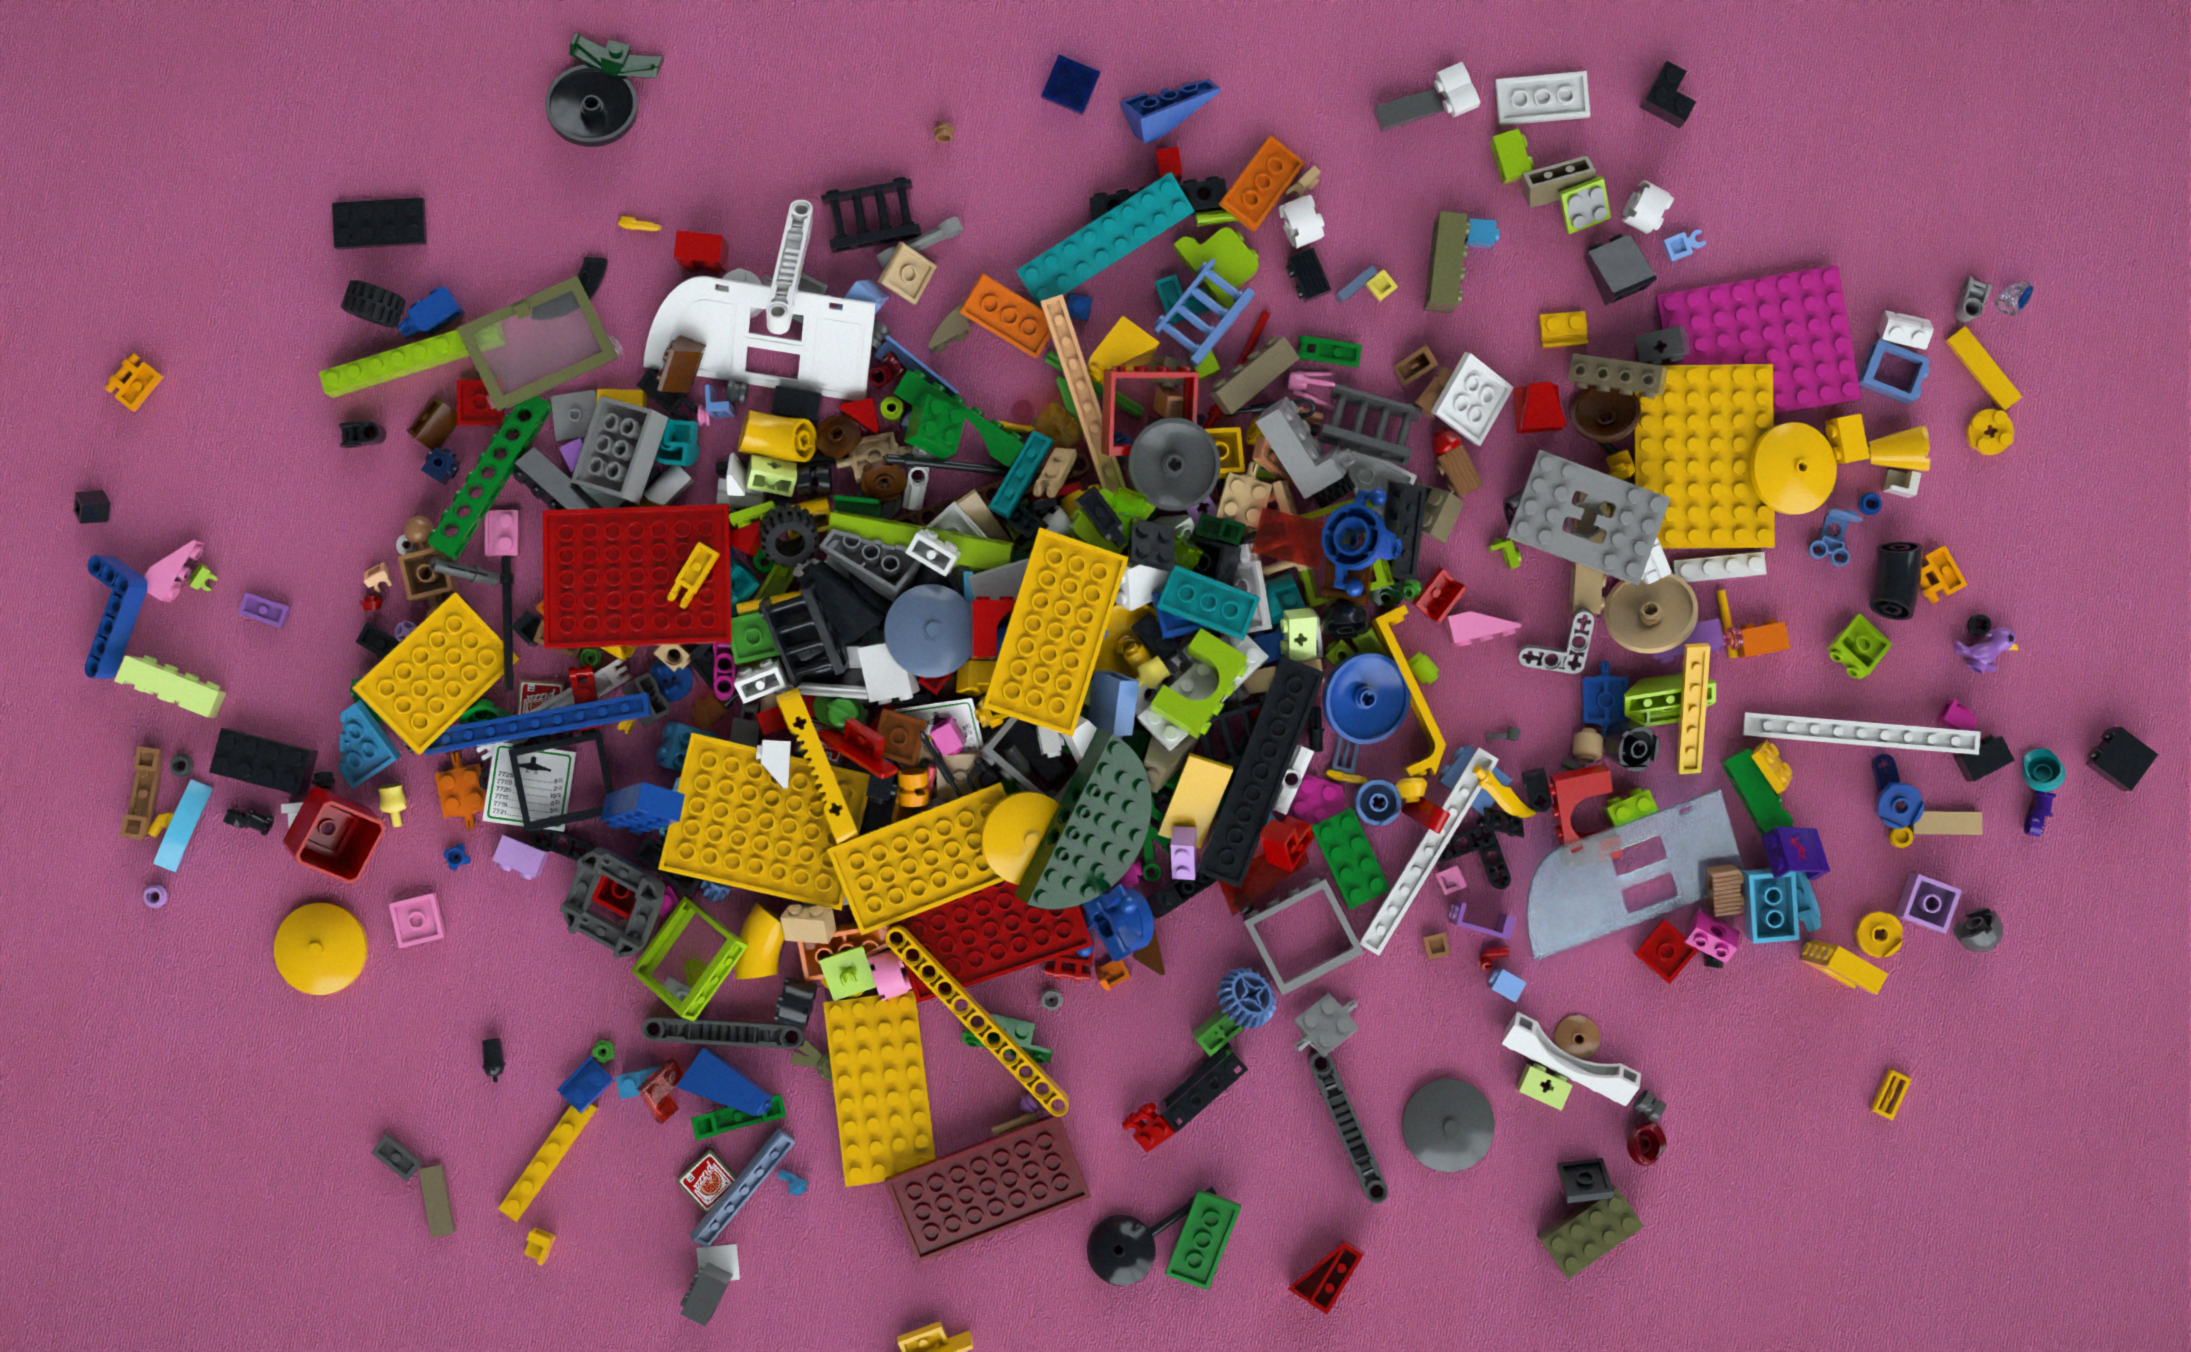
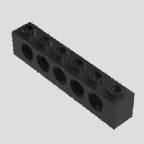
(1213, 185)

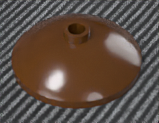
(1595, 407)

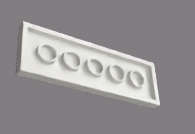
(1198, 684)

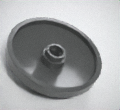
(1174, 464)
(1448, 1125)

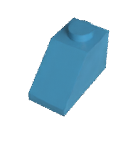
(630, 1081)

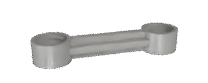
(945, 230)

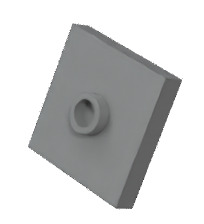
(573, 414)

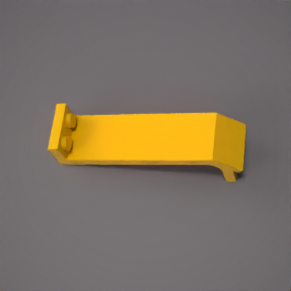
(1435, 740)

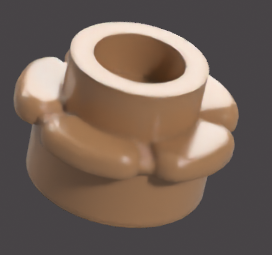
(944, 132)

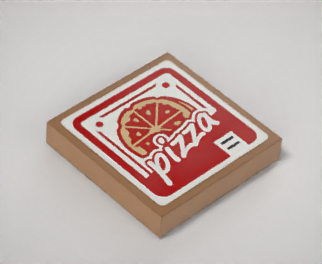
(535, 693)

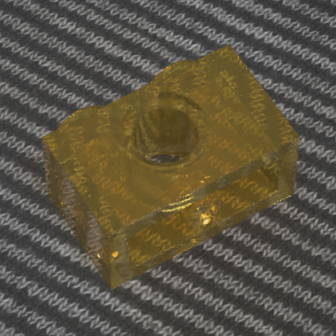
(1059, 426)

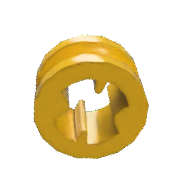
(627, 726)

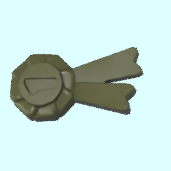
(813, 1059)

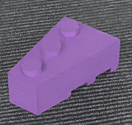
(1704, 632)

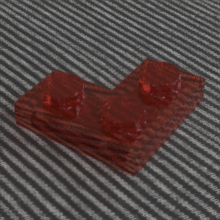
(656, 1090)

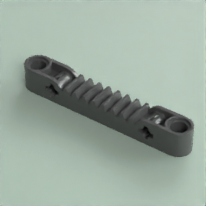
(722, 1032)
(1348, 1127)

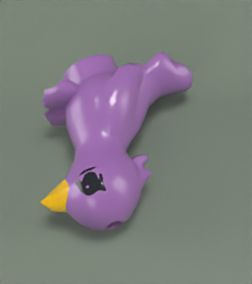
(1983, 655)

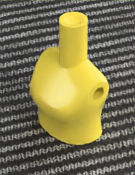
(1152, 673)
(392, 801)

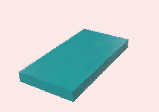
(1208, 602)

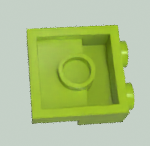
(1859, 647)

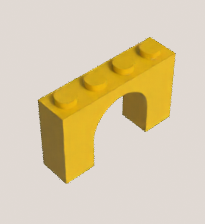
(1843, 966)

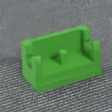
(1216, 1032)

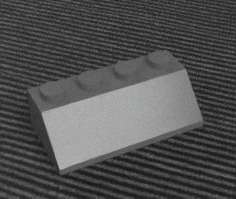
(999, 582)

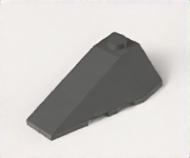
(877, 564)

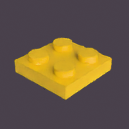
(1772, 766)

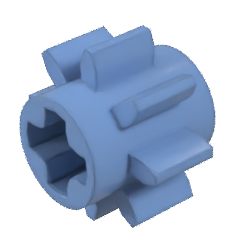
(714, 891)

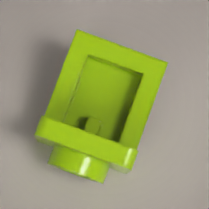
(1511, 555)

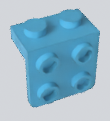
(675, 744)

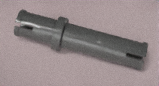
(472, 573)

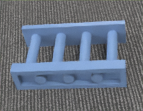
(1226, 316)

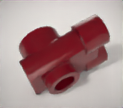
(890, 367)

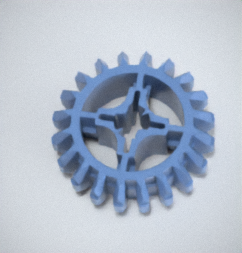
(1258, 1002)

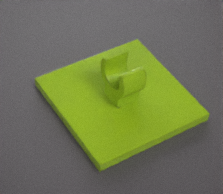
(847, 973)

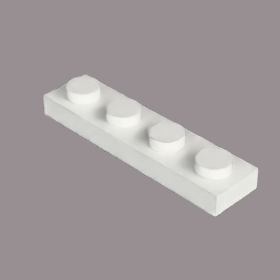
(1720, 567)

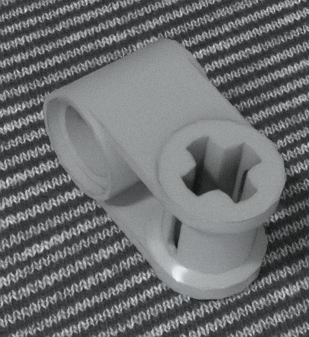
(1974, 296)

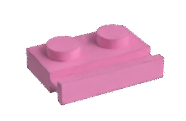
(502, 533)

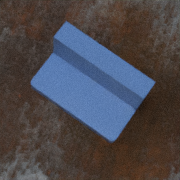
(717, 409)

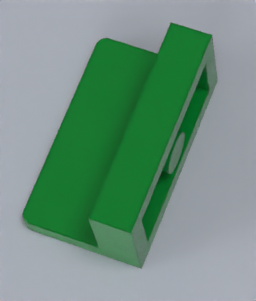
(858, 505)

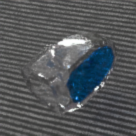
(2014, 298)

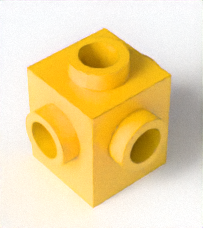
(988, 717)

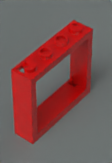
(1189, 407)

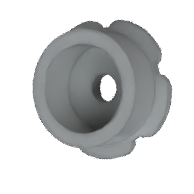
(1046, 995)

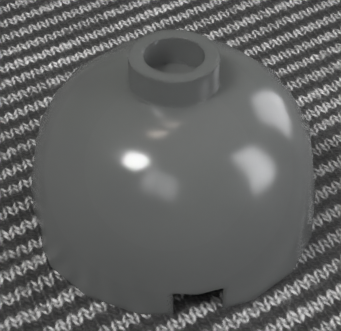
(1980, 931)

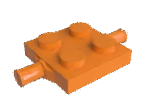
(460, 791)

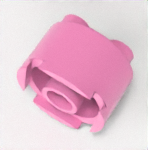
(889, 975)

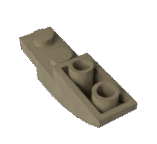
(952, 328)

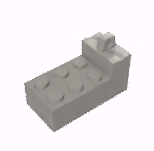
(1299, 451)

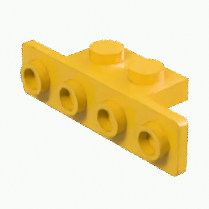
(934, 1339)

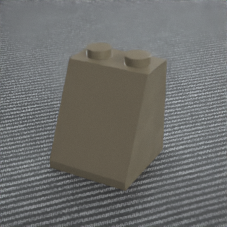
(1162, 764)

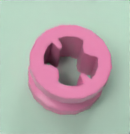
(703, 416)

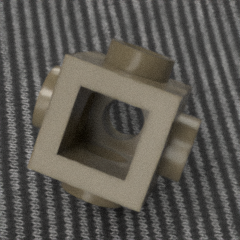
(1172, 362)

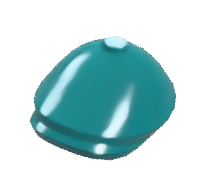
(2043, 770)

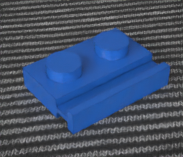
(585, 1085)

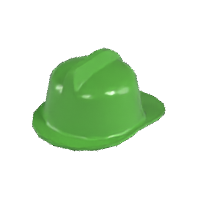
(836, 710)

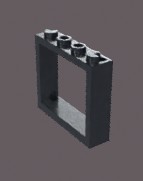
(545, 744)
(1202, 1087)

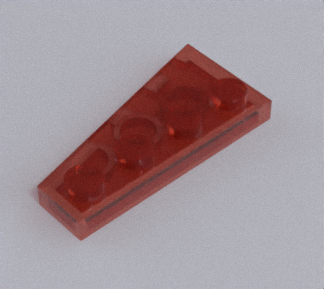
(1258, 879)

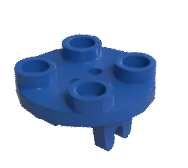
(674, 689)

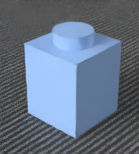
(1506, 984)

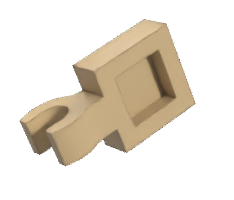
(1308, 181)

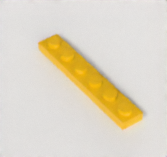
(1693, 708)
(545, 1161)

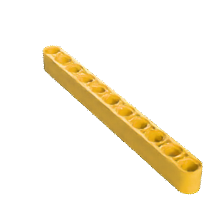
(980, 1031)

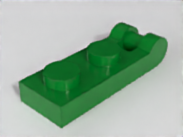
(1329, 351)

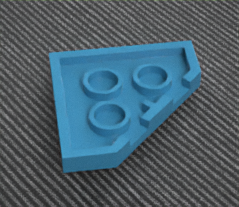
(363, 745)

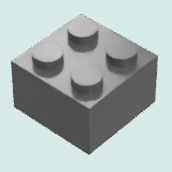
(706, 1294)

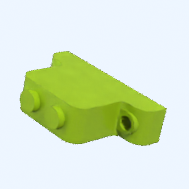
(1232, 257)
(1083, 530)

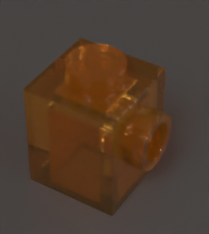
(708, 711)

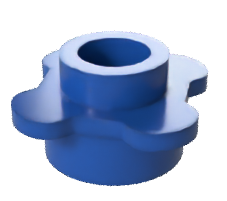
(450, 854)

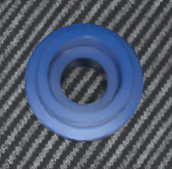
(1876, 501)

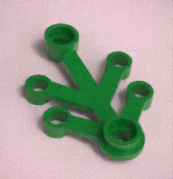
(1148, 847)

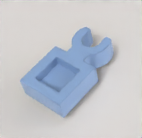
(1680, 246)

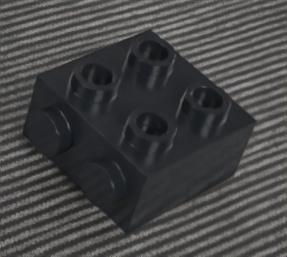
(2121, 758)

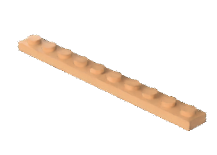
(1081, 390)

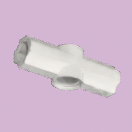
(915, 489)
(1298, 765)

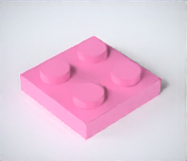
(417, 920)

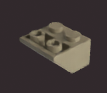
(1440, 513)

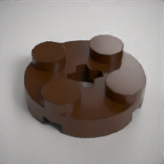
(845, 443)
(878, 470)

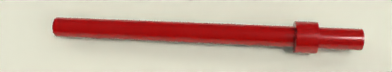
(1215, 412)

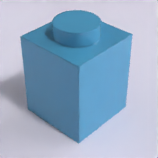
(1482, 233)

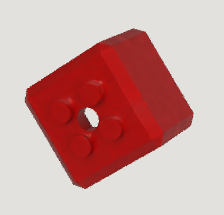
(346, 847)

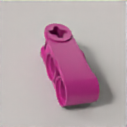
(723, 652)

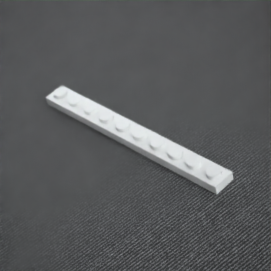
(1861, 733)
(1426, 855)

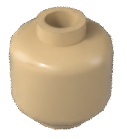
(1588, 746)

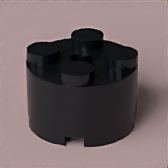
(1631, 745)
(795, 1003)

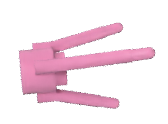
(1299, 380)

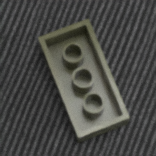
(1446, 262)
(1589, 1232)

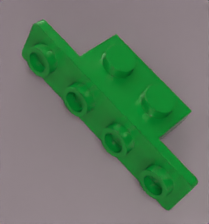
(1020, 1031)

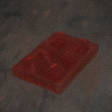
(1289, 538)

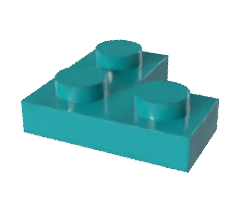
(1170, 292)

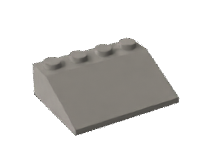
(619, 449)

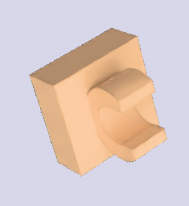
(376, 575)

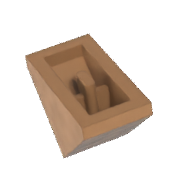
(1415, 365)

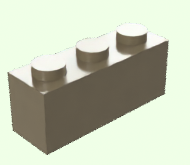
(1543, 184)

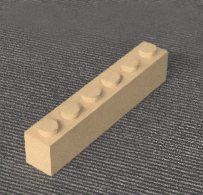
(1585, 582)

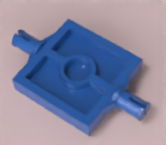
(1603, 698)

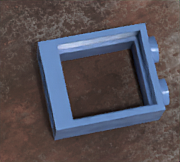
(1872, 361)

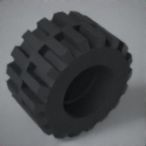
(373, 303)
(788, 551)

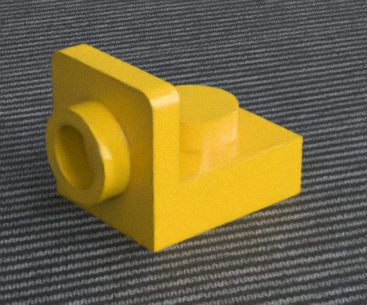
(1621, 465)

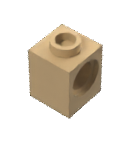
(662, 653)

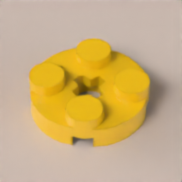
(1996, 420)
(1892, 934)

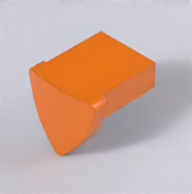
(1111, 974)

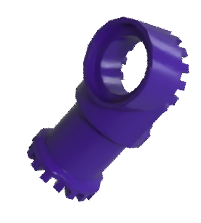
(2042, 808)

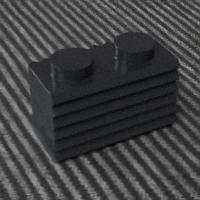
(1308, 275)

